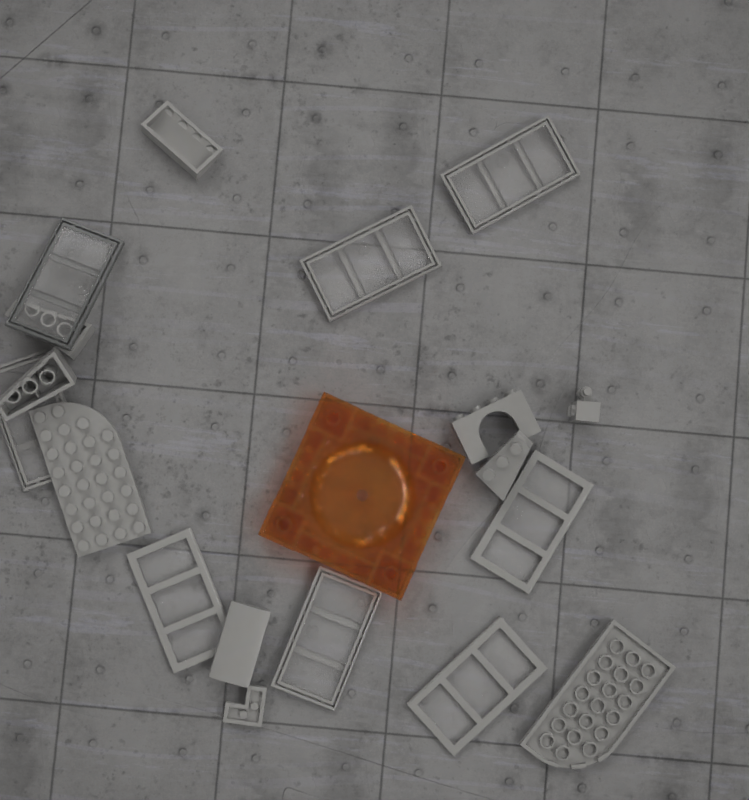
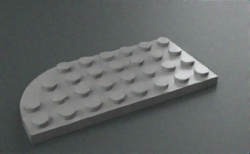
(90, 476)
(598, 701)

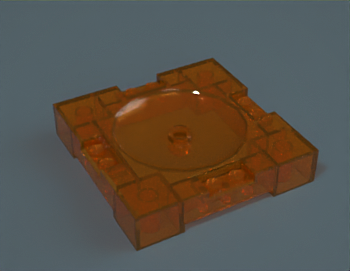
(369, 538)

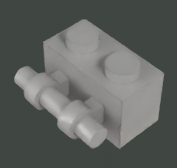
(584, 410)

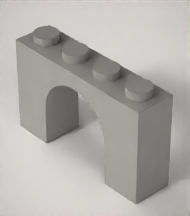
(467, 427)

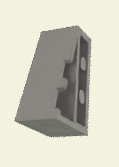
(505, 464)

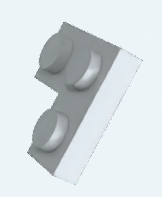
(250, 712)

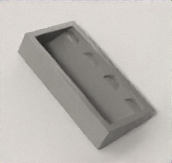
(181, 140)
(239, 643)

